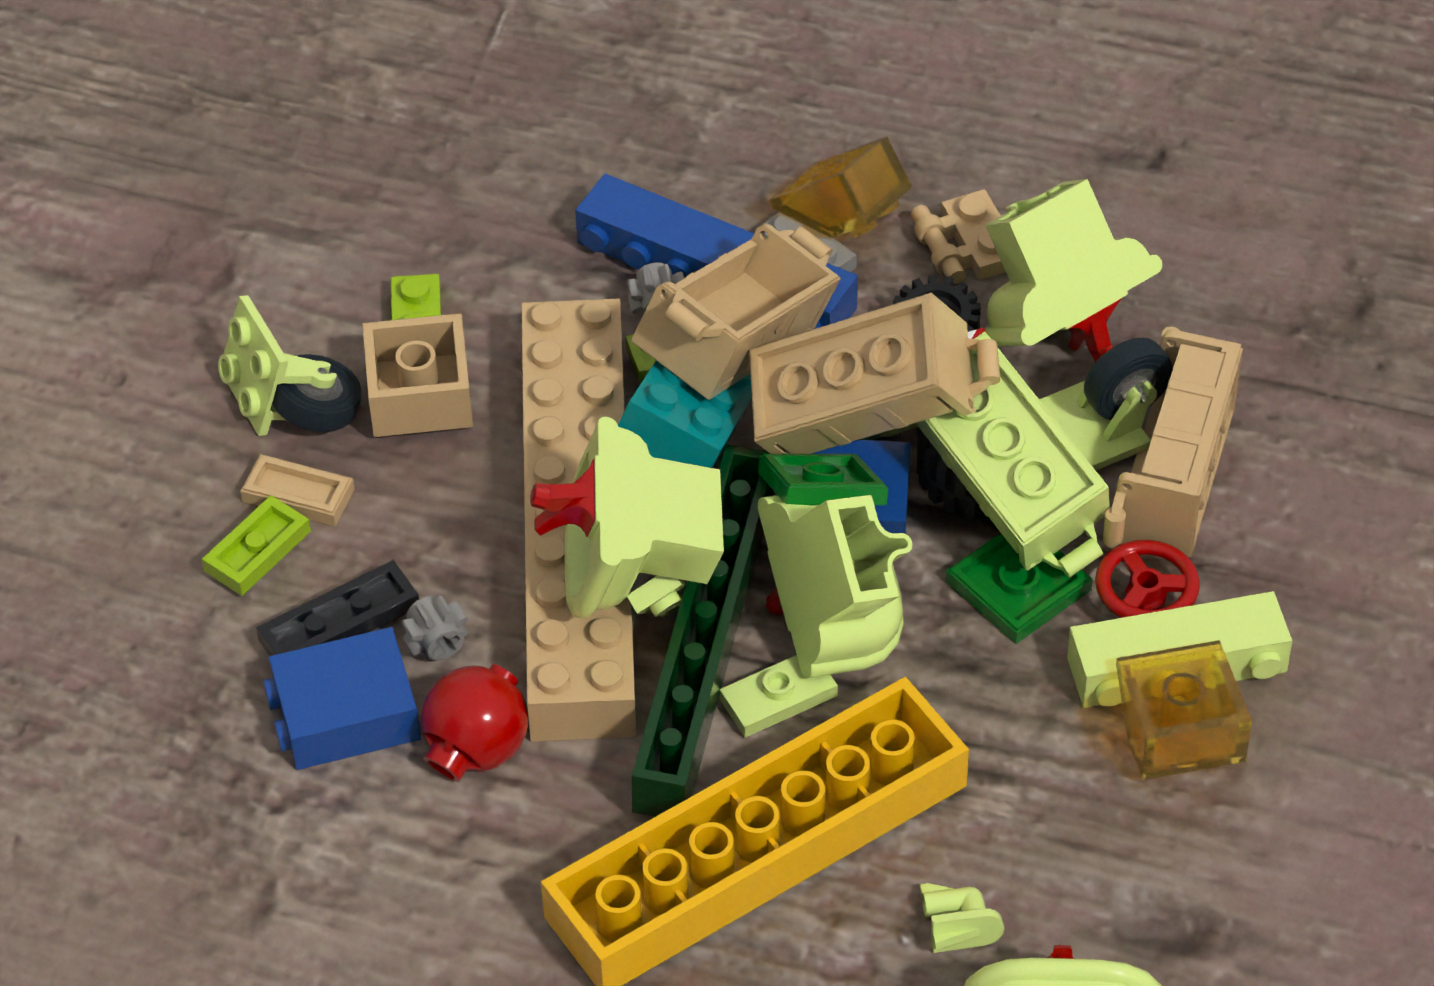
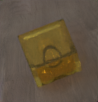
(846, 190)
(1183, 710)

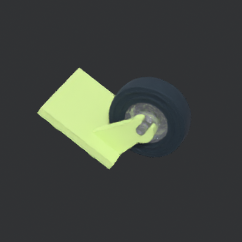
(280, 386)
(1110, 406)

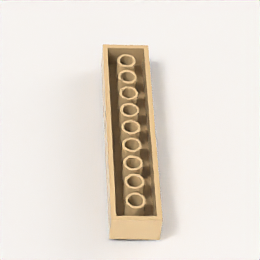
(575, 666)

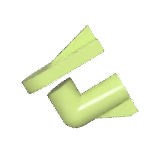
(959, 918)

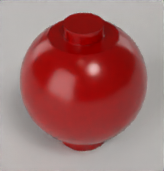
(473, 720)

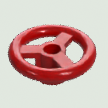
(1147, 586)

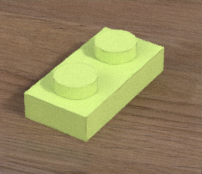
(658, 596)

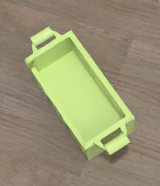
(1023, 471)

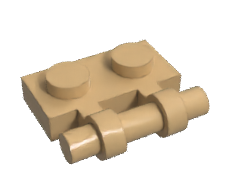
(964, 221)

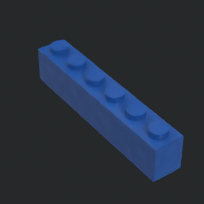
(653, 229)

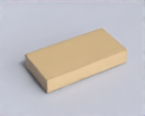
(308, 490)

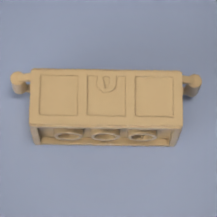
(735, 304)
(866, 376)
(1187, 432)

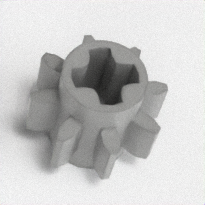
(646, 282)
(435, 628)

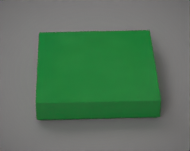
(820, 477)
(1009, 594)

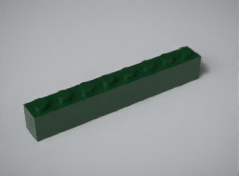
(701, 647)

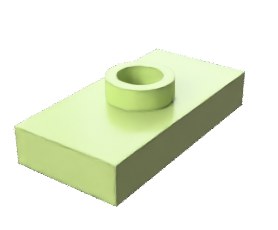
(774, 696)

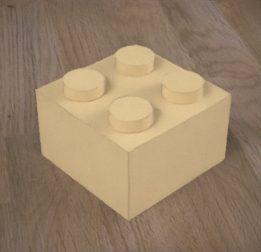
(417, 375)

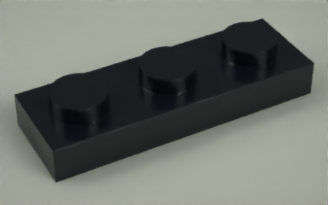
(342, 612)

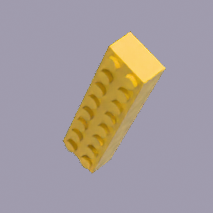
(754, 834)

